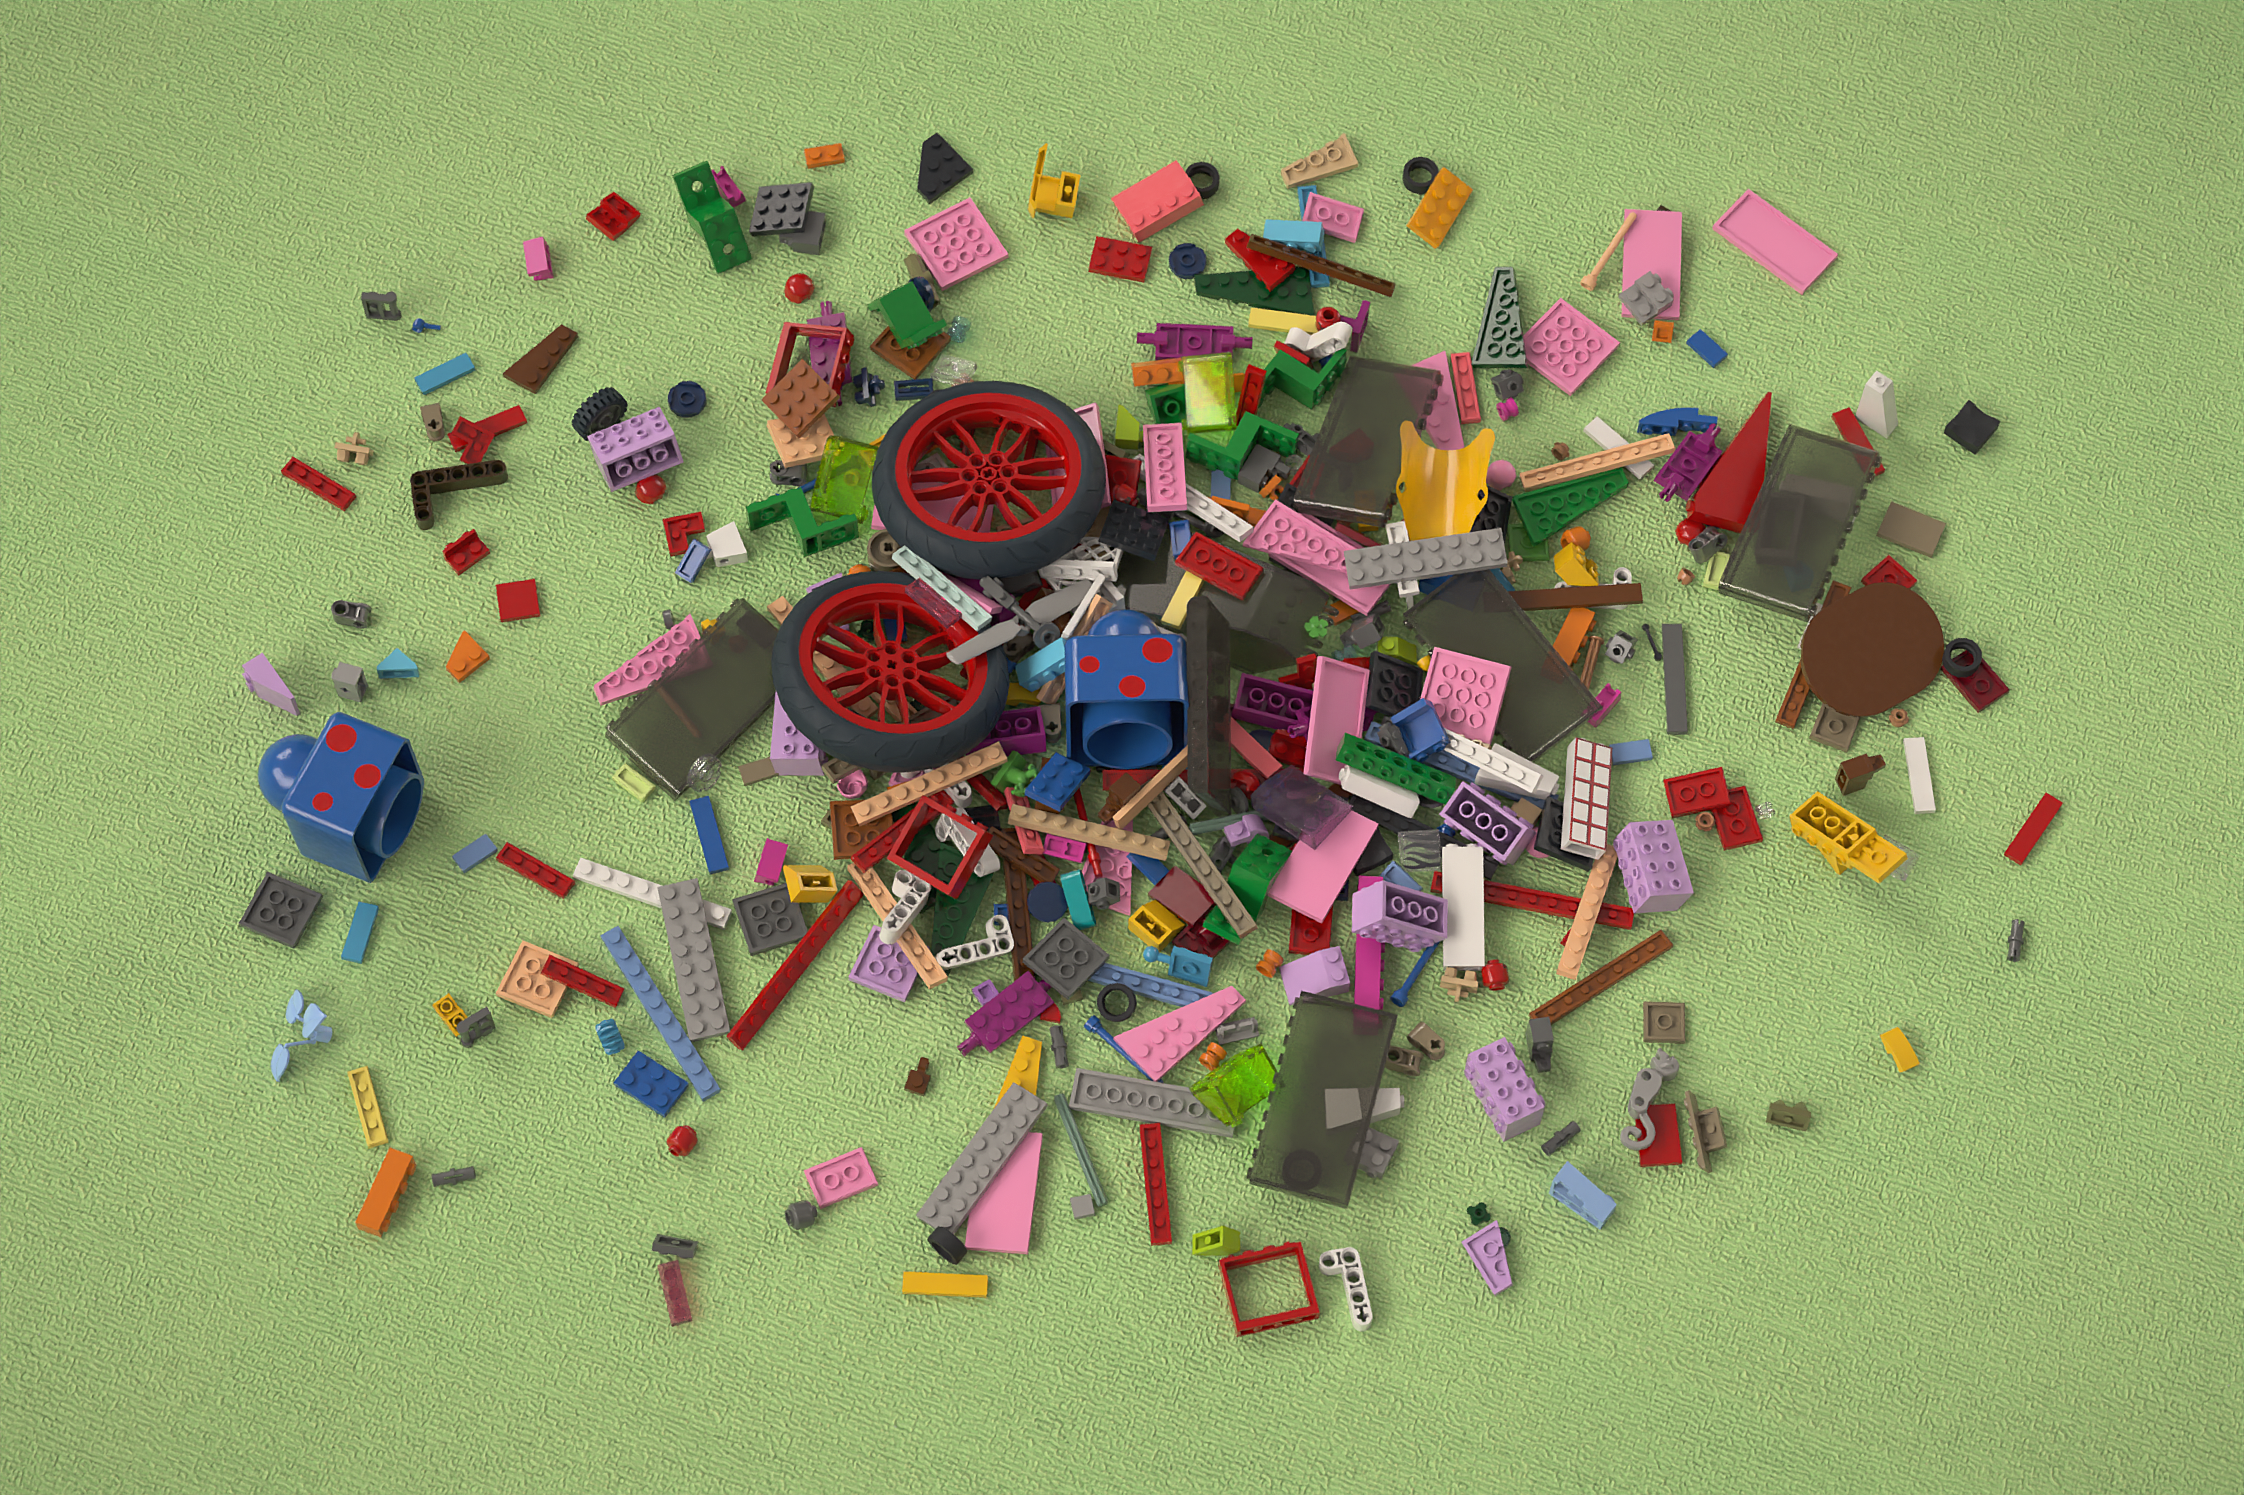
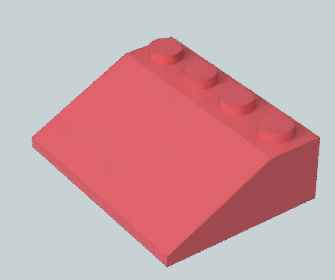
(1157, 201)

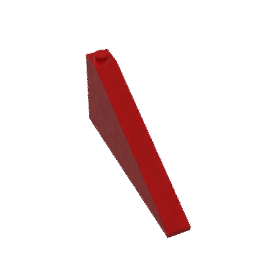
(1736, 477)

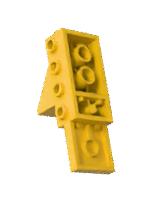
(1845, 838)

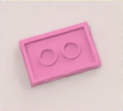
(1337, 217)
(841, 1178)

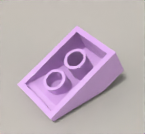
(267, 684)
(1316, 973)

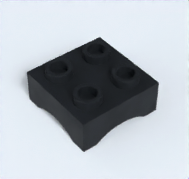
(1971, 427)
(1375, 854)

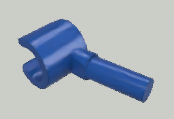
(419, 324)

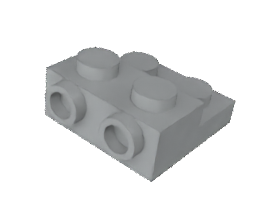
(1647, 298)
(1377, 1153)

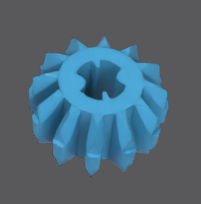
(610, 1036)

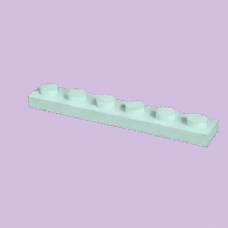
(918, 567)

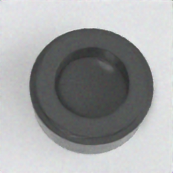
(668, 619)

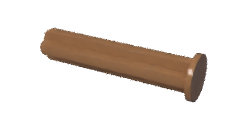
(1591, 659)

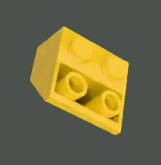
(1575, 567)
(810, 883)
(1155, 925)

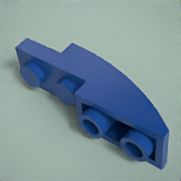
(1672, 419)

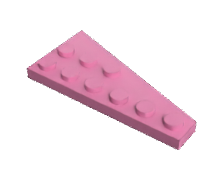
(1443, 422)
(1297, 538)
(647, 664)
(1114, 867)
(1170, 1038)

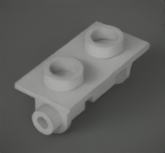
(1237, 1030)

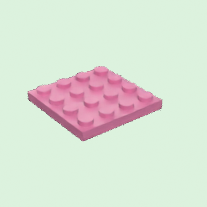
(956, 244)
(1567, 346)
(1466, 692)

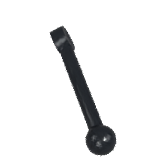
(1657, 656)

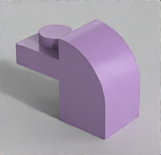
(1245, 830)

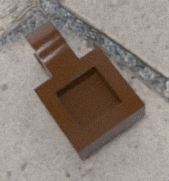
(918, 1080)

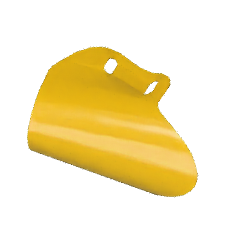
(1442, 484)

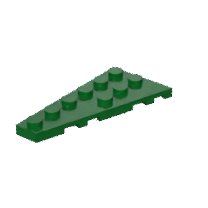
(1557, 506)

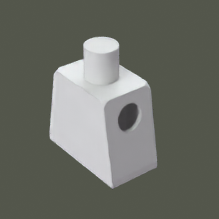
(726, 546)

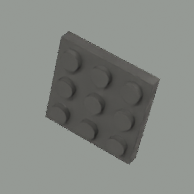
(280, 910)
(769, 919)
(1066, 958)

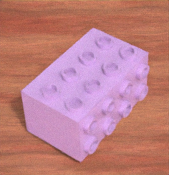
(635, 449)
(791, 750)
(1488, 823)
(1653, 866)
(1399, 916)
(1504, 1088)

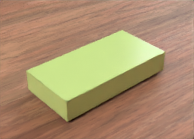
(1715, 569)
(633, 782)

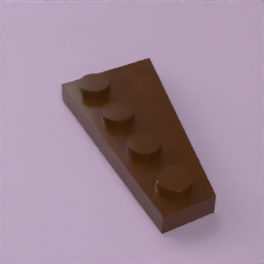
(538, 364)

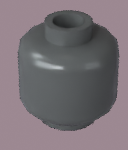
(800, 1214)

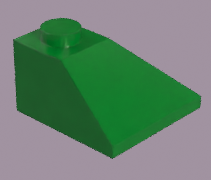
(1167, 403)

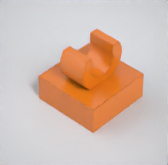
(1662, 331)
(1270, 488)

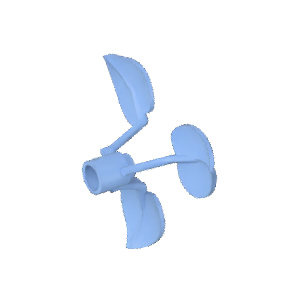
(311, 1029)

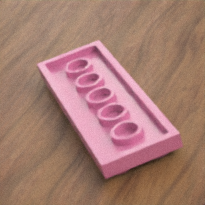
(1164, 467)

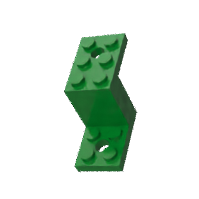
(712, 217)
(907, 316)
(1301, 381)
(1249, 432)
(807, 533)
(1250, 881)

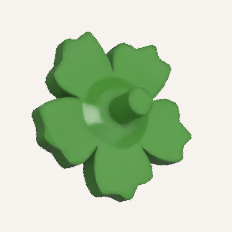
(1316, 627)

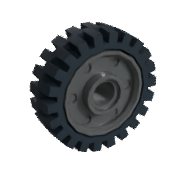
(599, 412)

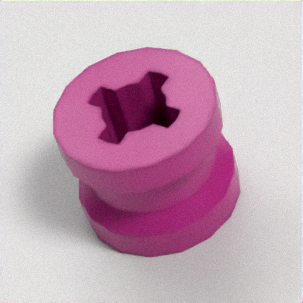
(1507, 409)

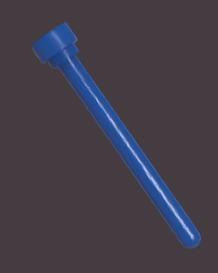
(1400, 996)
(1094, 1025)

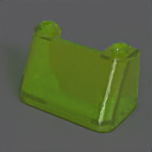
(1208, 393)
(843, 478)
(1236, 1085)

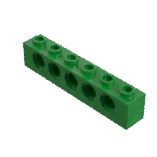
(1395, 768)

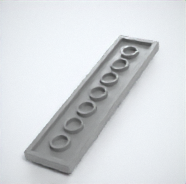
(1425, 558)
(693, 960)
(1143, 1102)
(982, 1159)

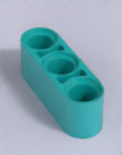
(1077, 900)

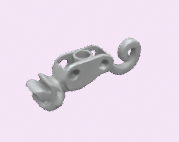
(1644, 1093)

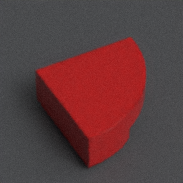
(1051, 1014)

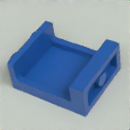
(1421, 730)

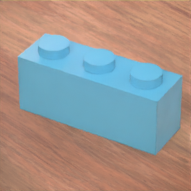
(1297, 234)
(1042, 666)

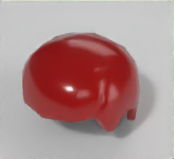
(798, 288)
(650, 489)
(1688, 530)
(1246, 782)

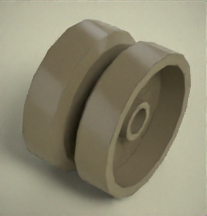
(880, 551)

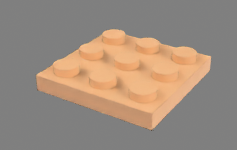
(800, 450)
(527, 986)

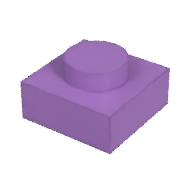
(985, 992)

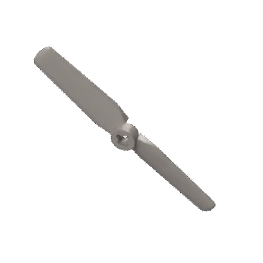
(1041, 611)

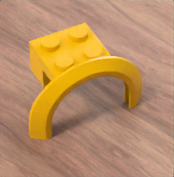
(1052, 194)

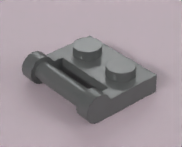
(375, 309)
(481, 1023)

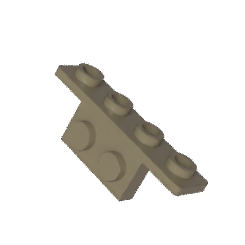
(1707, 1130)

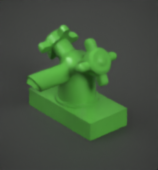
(1012, 773)

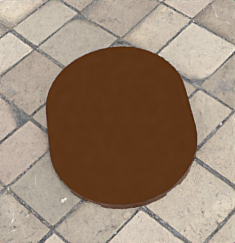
(1872, 649)

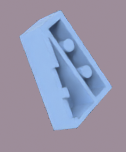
(1582, 1196)

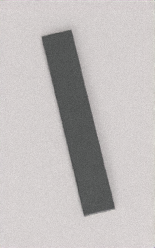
(1674, 679)

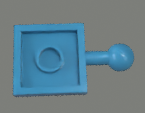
(1183, 964)

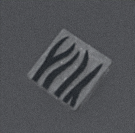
(1420, 850)

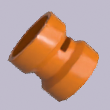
(1269, 963)
(1213, 1056)

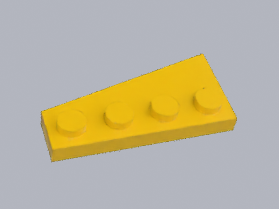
(1024, 1067)

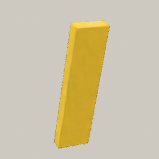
(945, 1284)

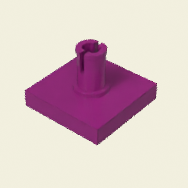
(1358, 325)

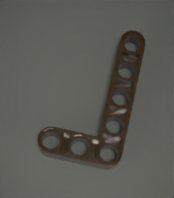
(451, 484)

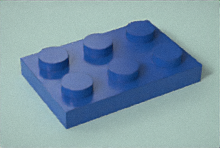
(1057, 781)
(651, 1084)

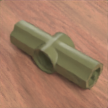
(916, 268)

